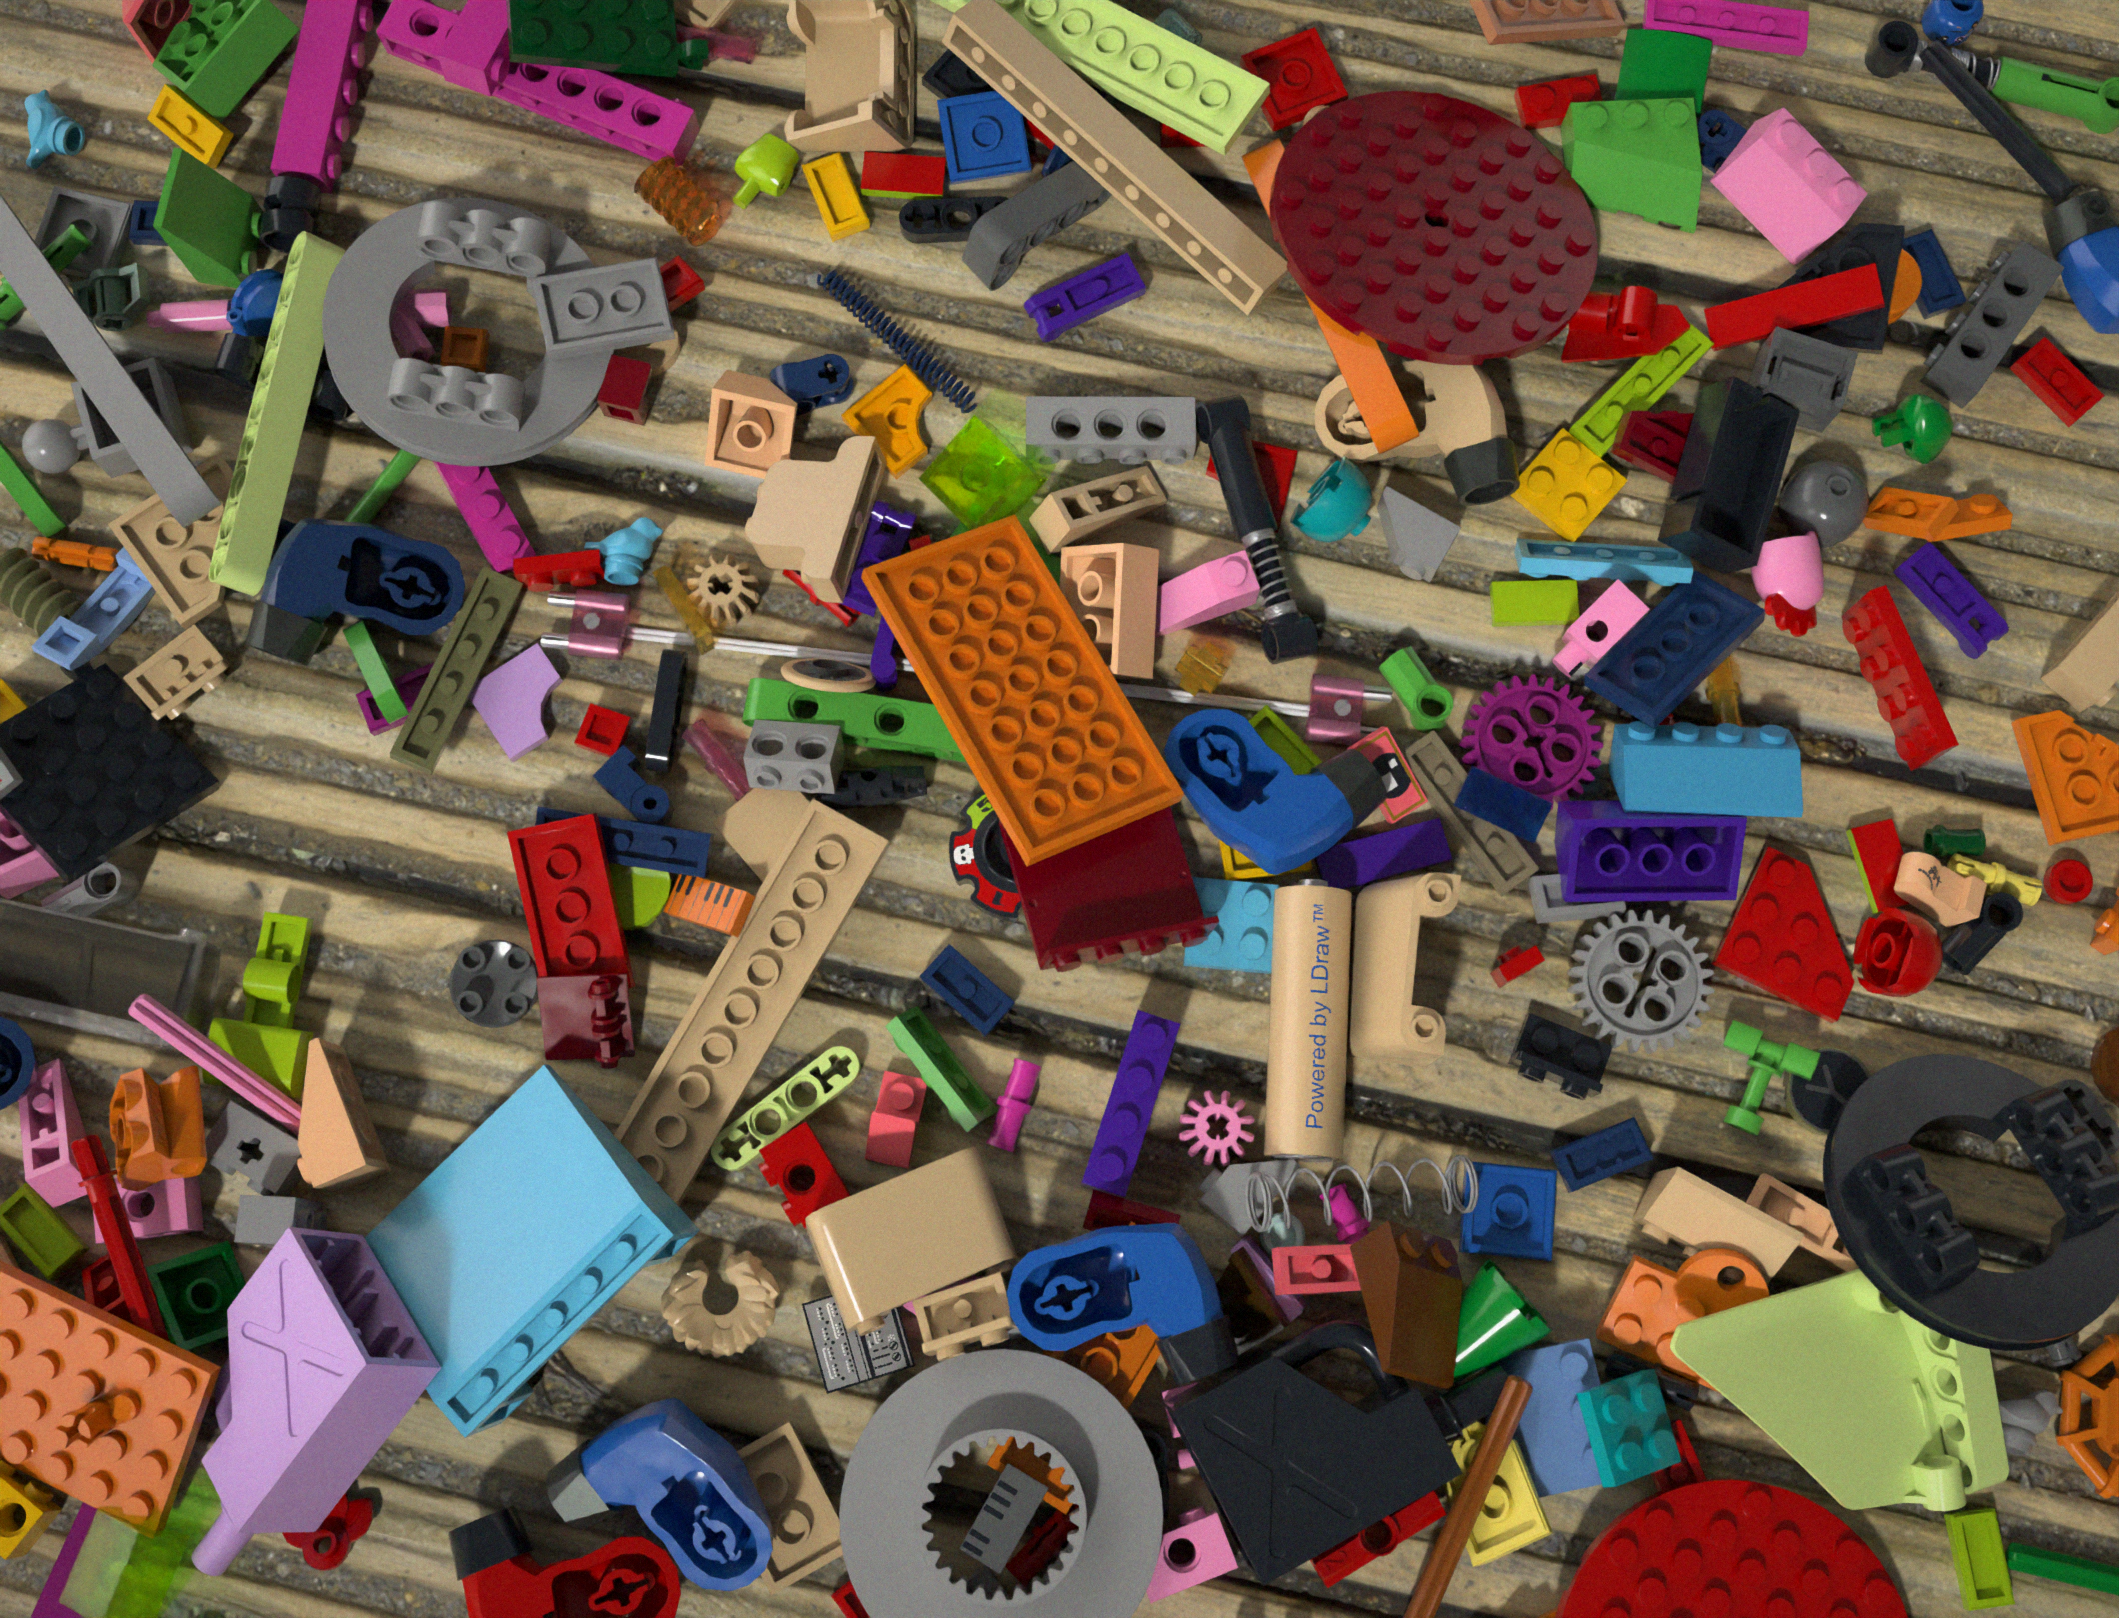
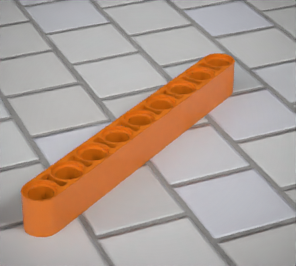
(1356, 356)

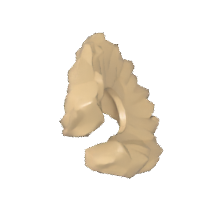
(727, 1333)

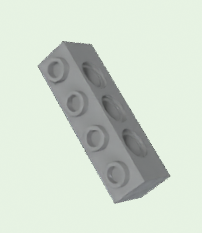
(1129, 415)

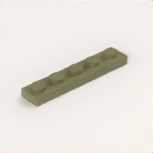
(456, 671)

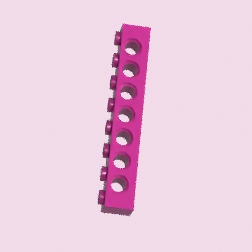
(404, 36)

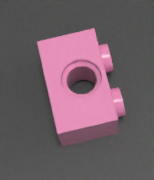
(175, 1209)
(1210, 1557)

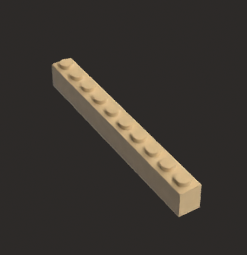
(1115, 153)

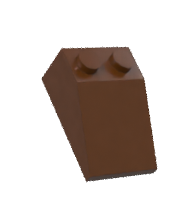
(1411, 1301)

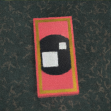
(1401, 785)

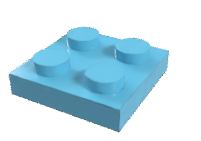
(1244, 928)

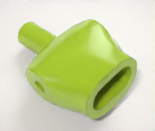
(764, 168)

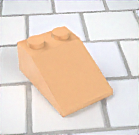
(335, 1125)

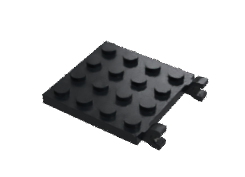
(95, 772)

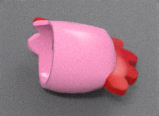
(1790, 581)

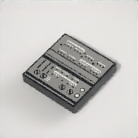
(854, 1358)

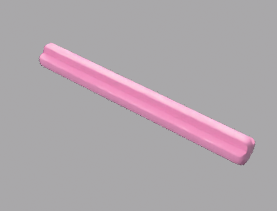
(216, 1061)

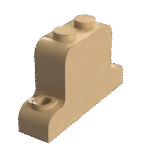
(817, 514)

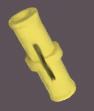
(1998, 879)

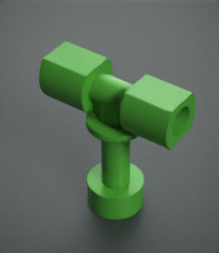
(1767, 1060)

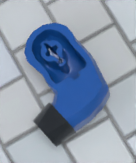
(1120, 1282)

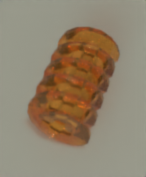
(680, 200)

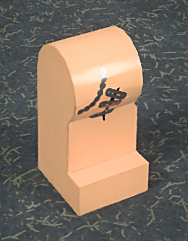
(1938, 889)

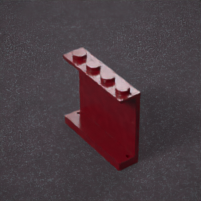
(1111, 896)

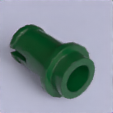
(1945, 841)

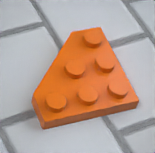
(2070, 776)

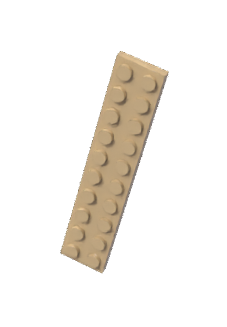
(749, 996)

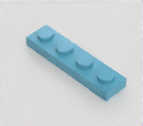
(1597, 560)

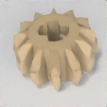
(725, 576)

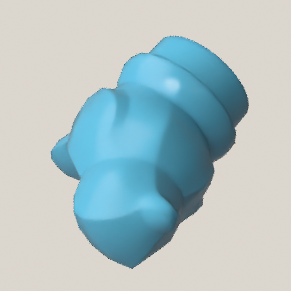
(50, 130)
(626, 551)

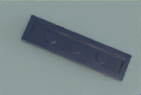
(646, 843)

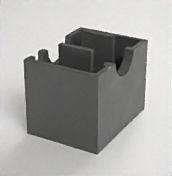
(1805, 375)

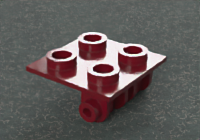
(586, 1017)

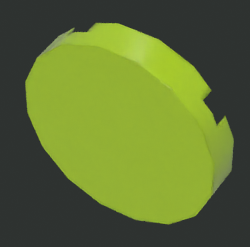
(640, 894)

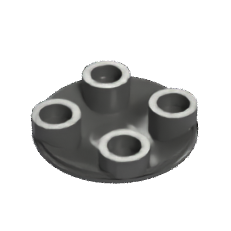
(494, 983)

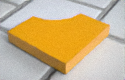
(893, 416)

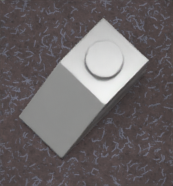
(1415, 535)
(1226, 1191)

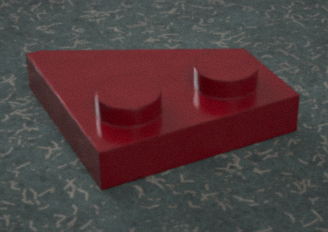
(1653, 441)

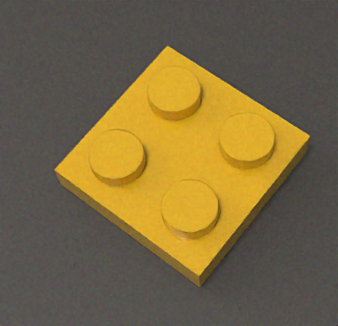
(1568, 486)

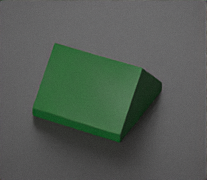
(195, 1296)

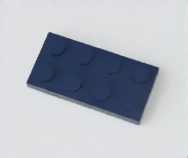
(1674, 648)

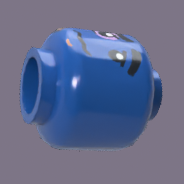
(1951, 20)

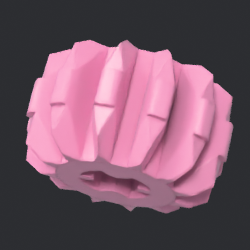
(1231, 1130)

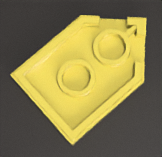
(1512, 1508)

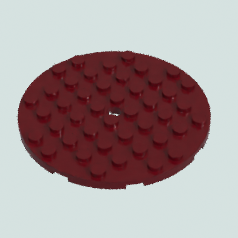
(1483, 285)

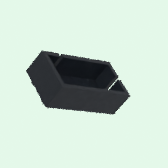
(1729, 476)

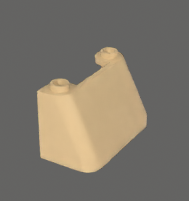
(855, 76)
(1382, 970)
(910, 1238)

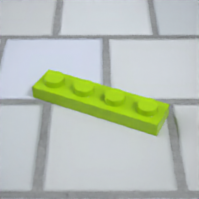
(1639, 390)

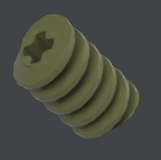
(33, 592)

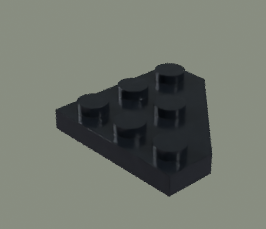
(1862, 246)

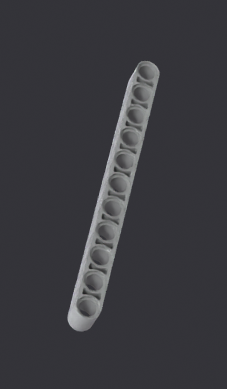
(102, 374)

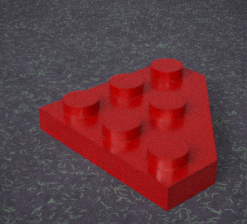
(1787, 939)

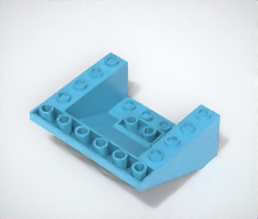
(521, 1245)

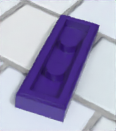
(1384, 855)

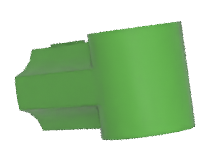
(1415, 687)

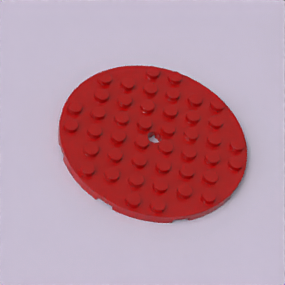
(1729, 1555)

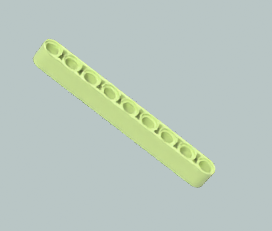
(275, 419)

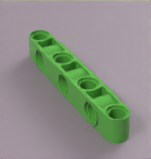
(858, 716)

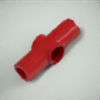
(1356, 1552)

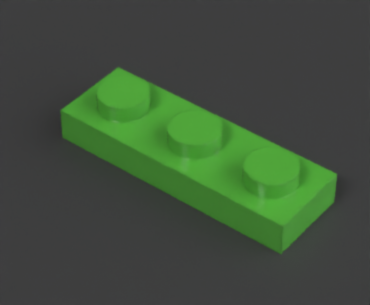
(941, 1069)

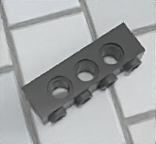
(2030, 278)

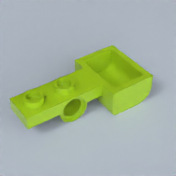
(272, 988)

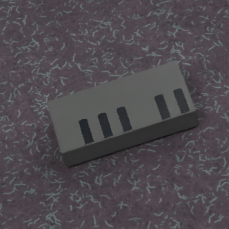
(1004, 1518)

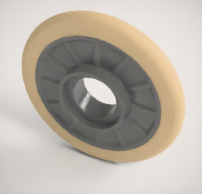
(828, 675)

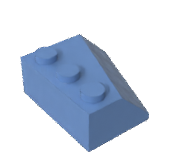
(1552, 1424)

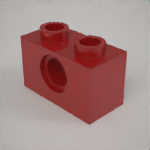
(787, 1154)

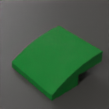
(1664, 66)

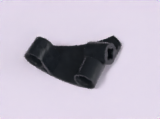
(240, 364)

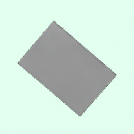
(603, 308)

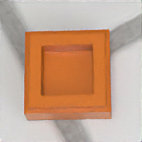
(465, 348)

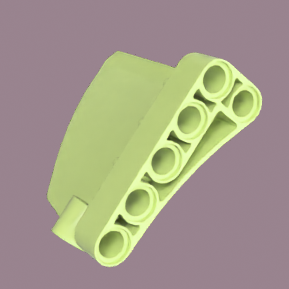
(1857, 1392)

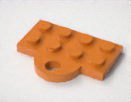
(1657, 1300)

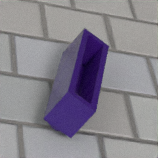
(1130, 1104)

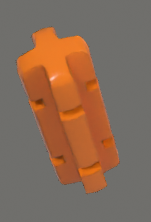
(75, 553)

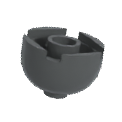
(1824, 500)

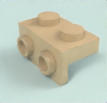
(178, 672)
(964, 1316)

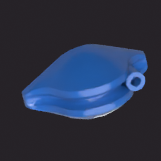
(255, 303)

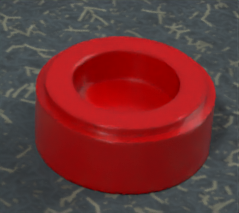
(2068, 881)

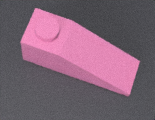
(1206, 593)
(48, 1128)

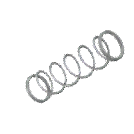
(1449, 1187)

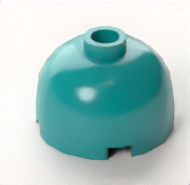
(1335, 504)

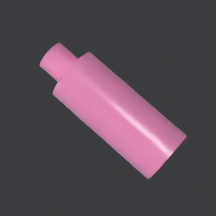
(191, 316)

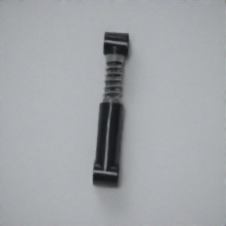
(1225, 428)

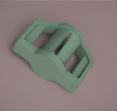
(111, 296)

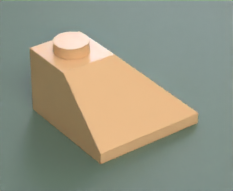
(749, 424)

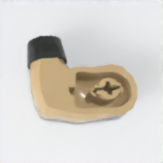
(1454, 415)

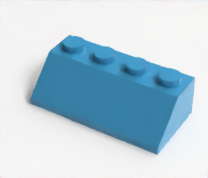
(1706, 770)

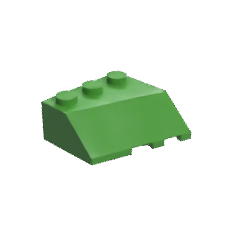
(224, 51)
(1636, 157)

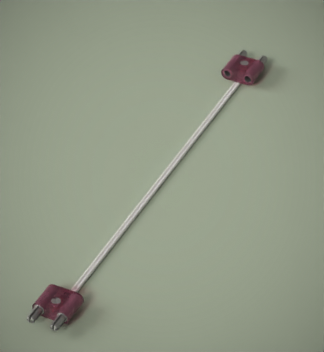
(602, 626)

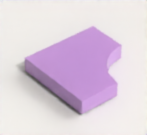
(515, 699)

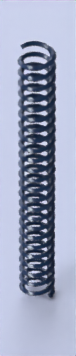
(861, 301)

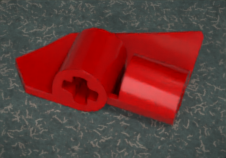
(1622, 326)

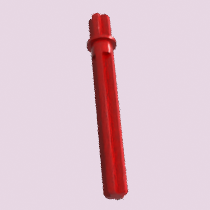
(118, 1234)

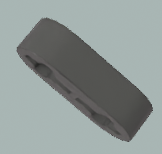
(2092, 1113)

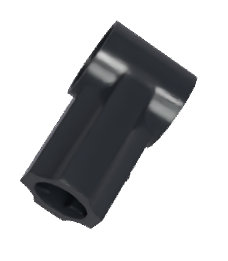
(1975, 938)

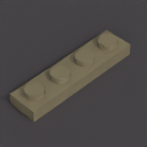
(1491, 848)

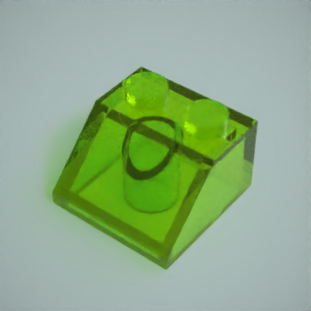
(982, 475)
(122, 1569)

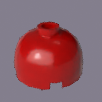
(1897, 953)

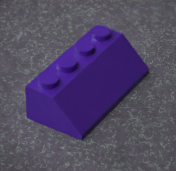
(1646, 855)

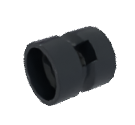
(290, 209)

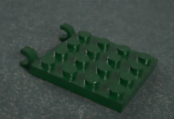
(601, 36)

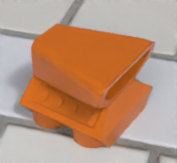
(157, 1128)

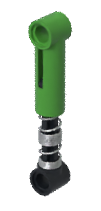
(2005, 79)

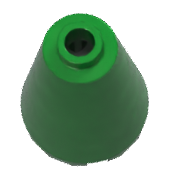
(1494, 1322)

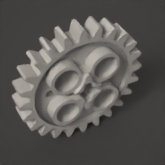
(1676, 998)

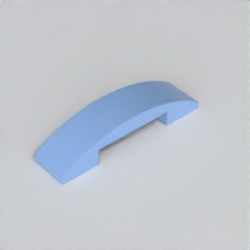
(100, 617)

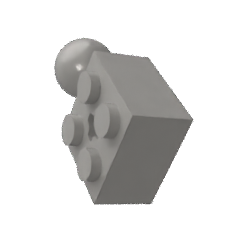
(56, 446)

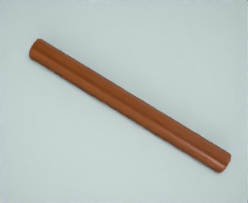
(1470, 1498)

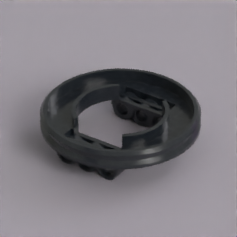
(1904, 1225)

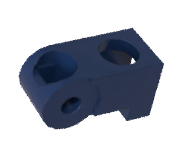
(641, 800)

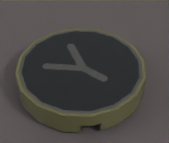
(1834, 1081)

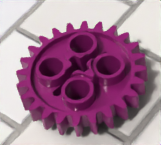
(1565, 728)

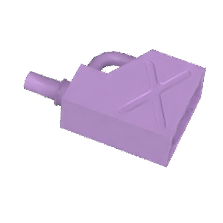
(309, 1387)

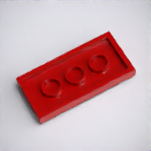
(1898, 679)
(570, 898)

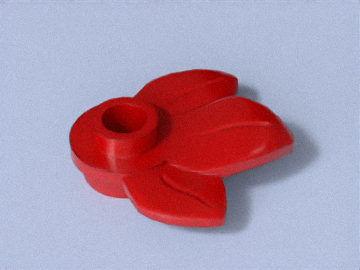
(343, 1525)

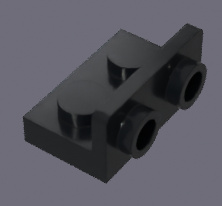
(1560, 1056)

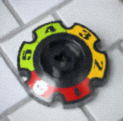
(982, 861)

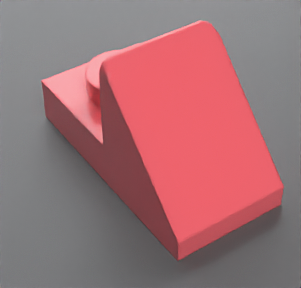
(896, 1120)
(1314, 1270)

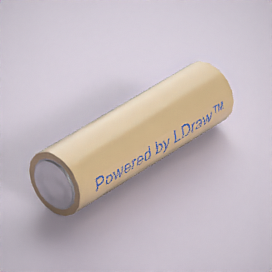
(1308, 1023)

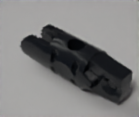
(875, 787)

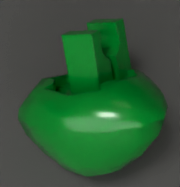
(1919, 425)

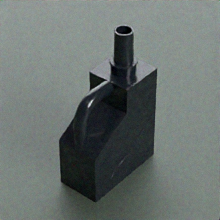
(1305, 1466)

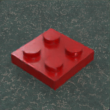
(1298, 76)

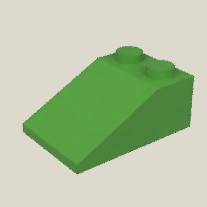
(208, 222)

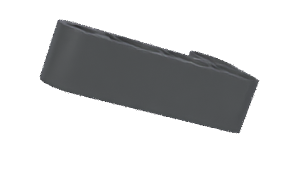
(1029, 220)

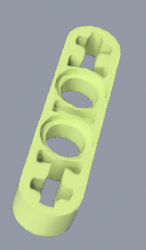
(782, 1102)

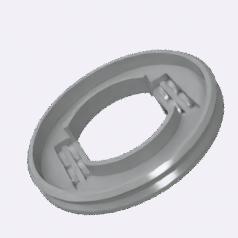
(450, 410)

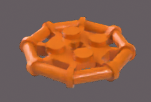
(2104, 1416)

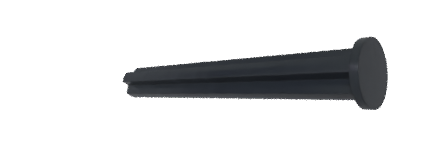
(1998, 122)

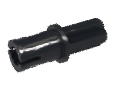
(1673, 1387)

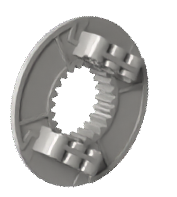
(1001, 1396)

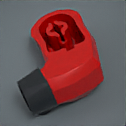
(504, 1581)

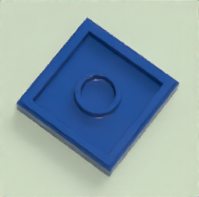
(982, 137)
(1511, 1213)

